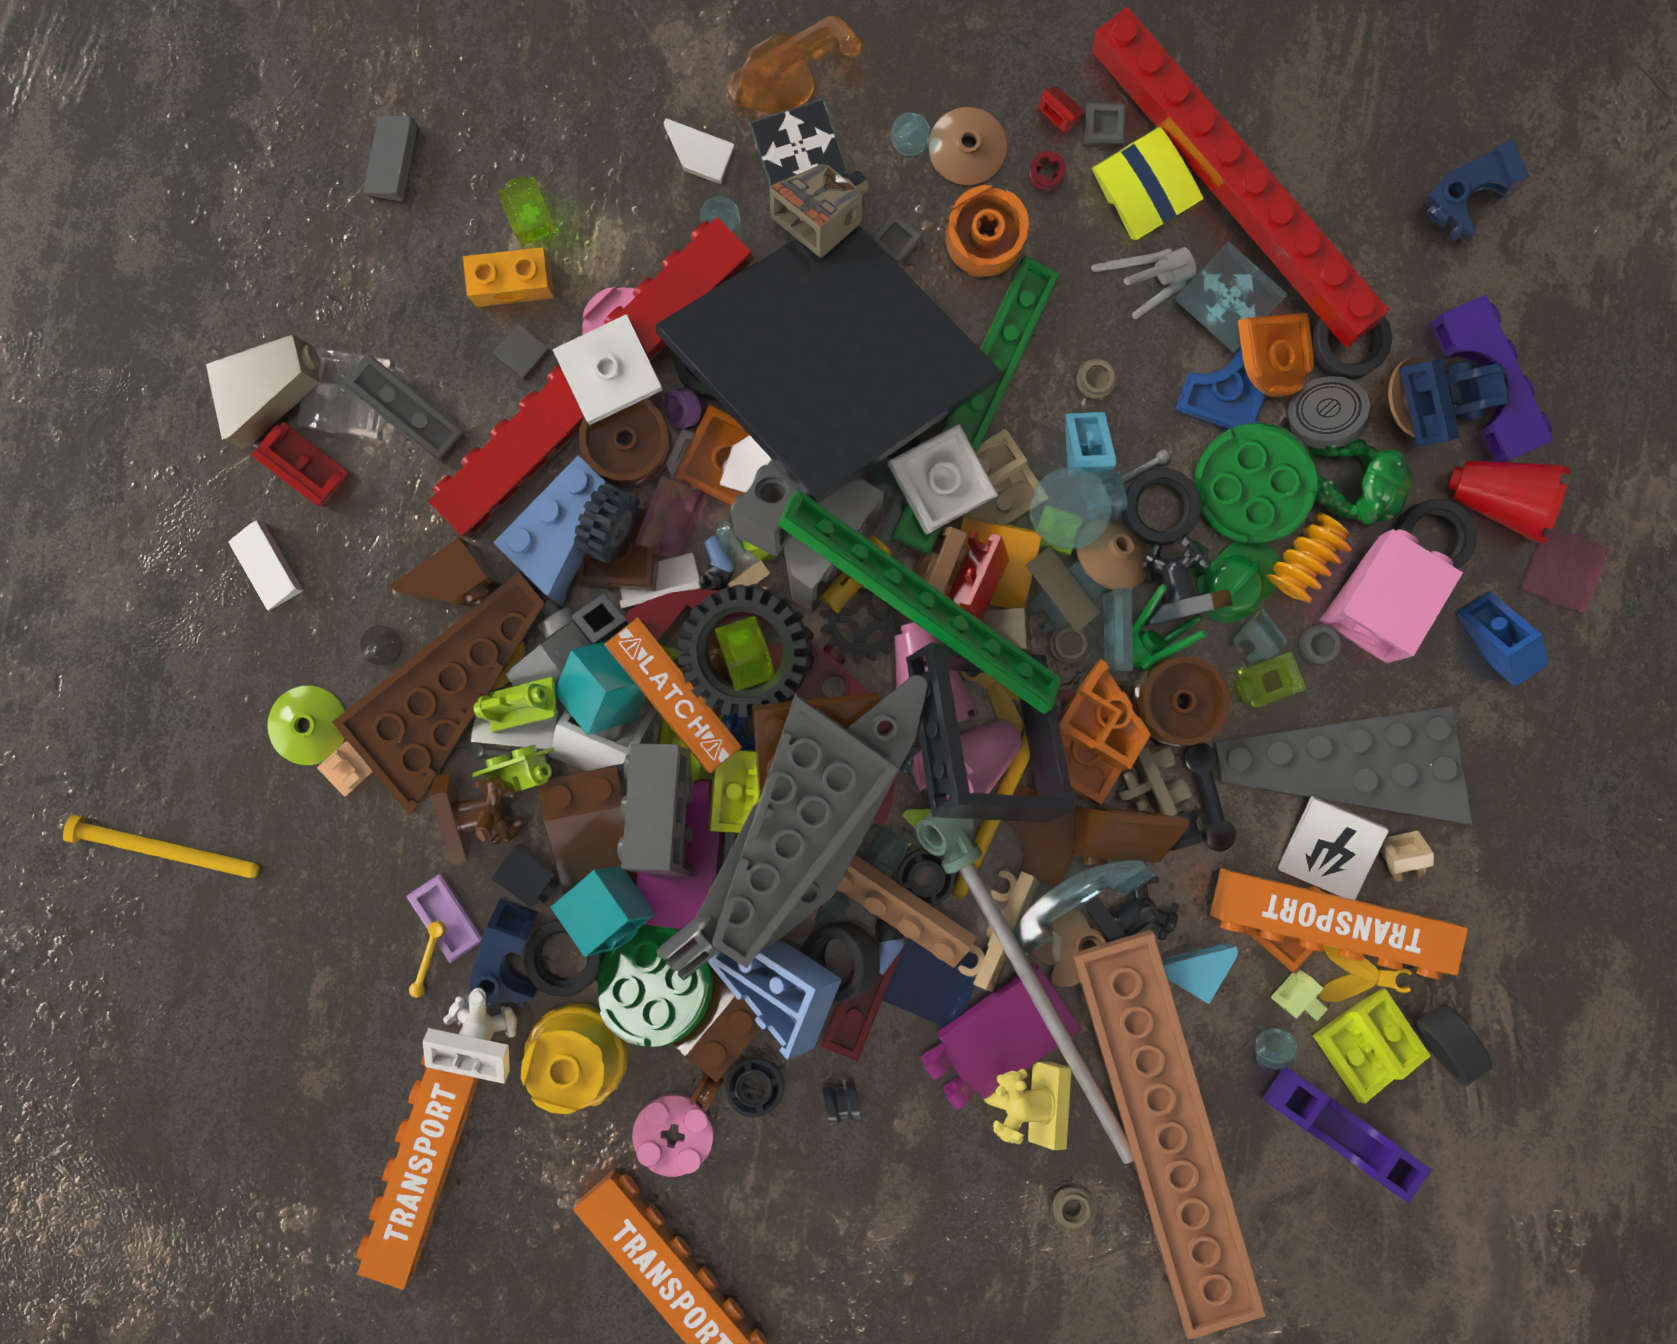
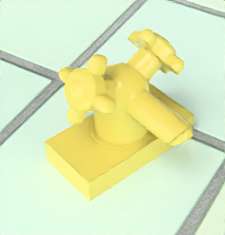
(1042, 1106)

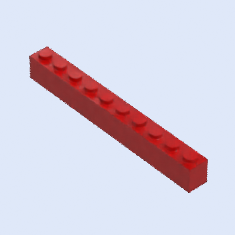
(1238, 178)
(553, 415)

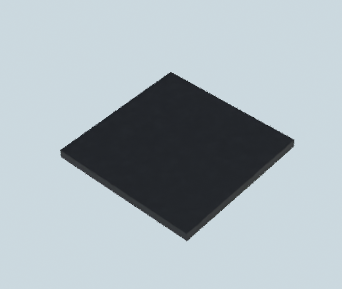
(828, 358)

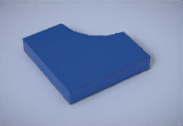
(1221, 397)

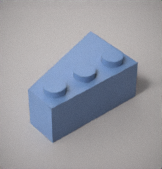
(544, 534)
(784, 991)

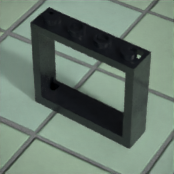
(944, 754)

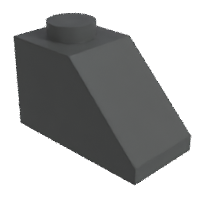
(548, 657)

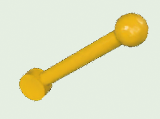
(435, 930)

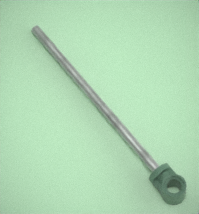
(950, 839)

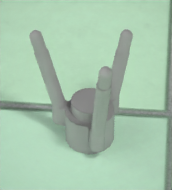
(1170, 268)

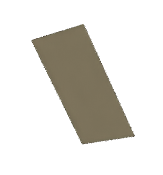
(1063, 589)

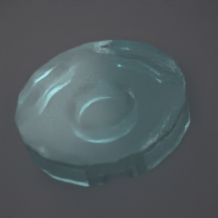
(1070, 507)

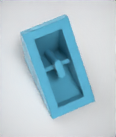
(1089, 442)
(1201, 969)

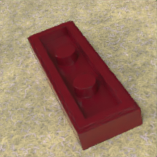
(854, 1018)

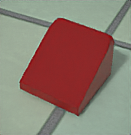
(1060, 108)

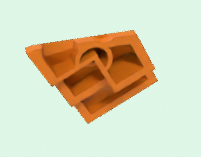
(1100, 734)

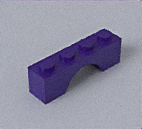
(1476, 335)
(1347, 1134)

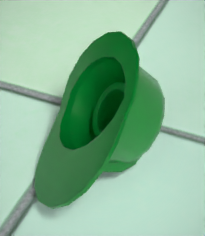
(1242, 571)

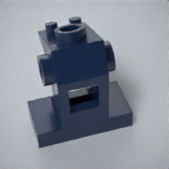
(1496, 171)
(1439, 397)
(504, 933)

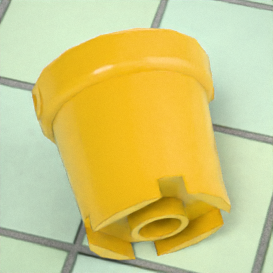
(572, 1059)

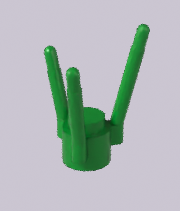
(1150, 646)

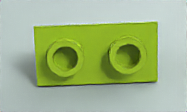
(518, 705)
(523, 771)

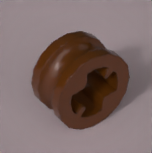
(706, 1091)

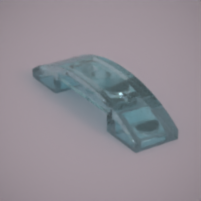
(1121, 876)

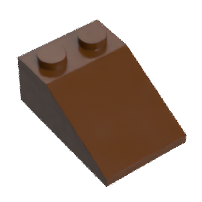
(584, 822)
(1124, 834)
(721, 1033)

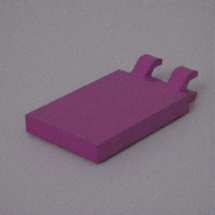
(680, 898)
(995, 1038)

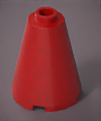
(1512, 493)

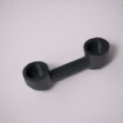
(1201, 761)

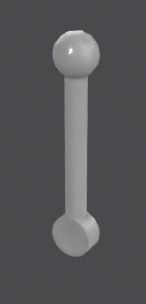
(1163, 457)

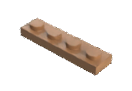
(906, 912)

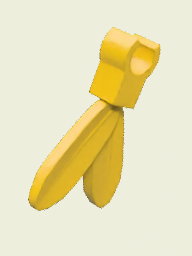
(999, 697)
(1361, 978)

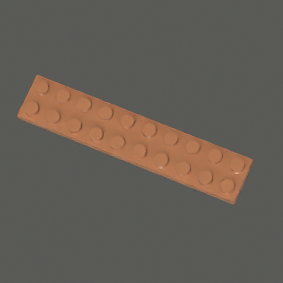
(1169, 1134)

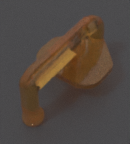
(776, 71)

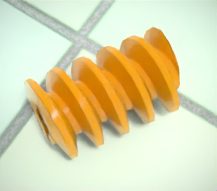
(1310, 557)

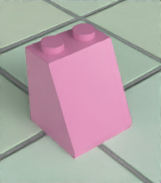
(1393, 597)

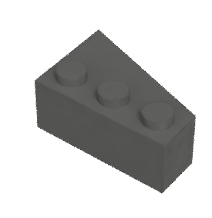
(656, 810)

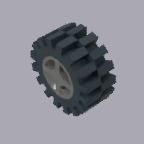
(607, 522)

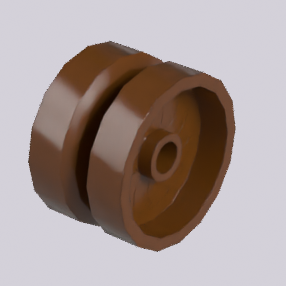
(641, 459)
(1202, 694)

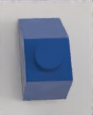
(1504, 638)

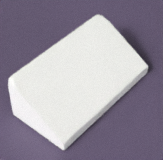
(265, 565)
(536, 733)

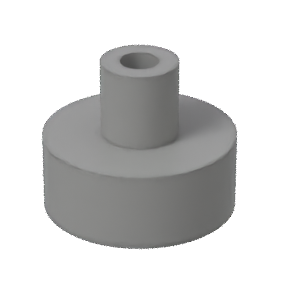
(555, 619)

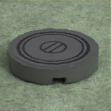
(1329, 412)

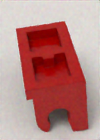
(300, 464)
(979, 574)

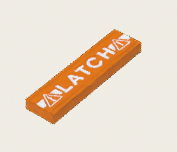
(672, 696)

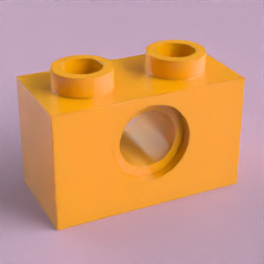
(508, 277)

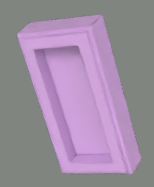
(439, 902)

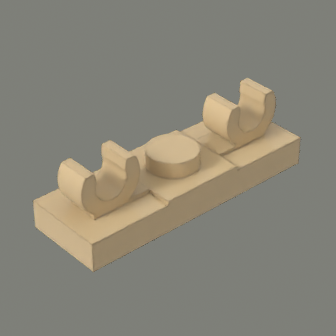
(1018, 902)

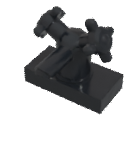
(1180, 578)
(1132, 915)

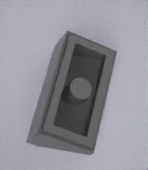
(391, 157)

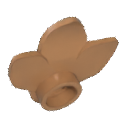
(1069, 933)

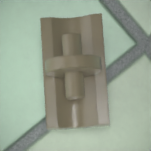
(1162, 797)

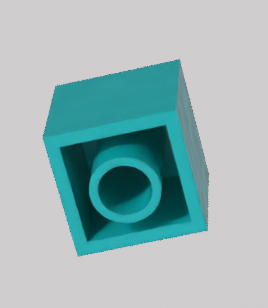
(598, 689)
(603, 911)

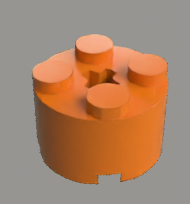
(993, 210)

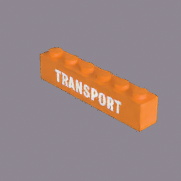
(1338, 922)
(415, 1176)
(662, 1265)

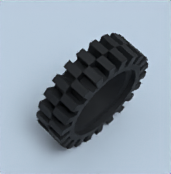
(696, 648)

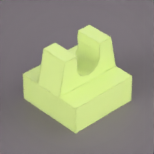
(1299, 995)

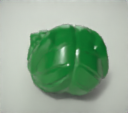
(1383, 486)

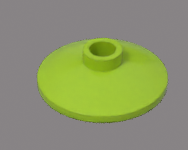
(320, 740)

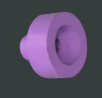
(683, 407)

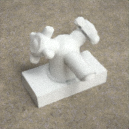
(472, 1050)

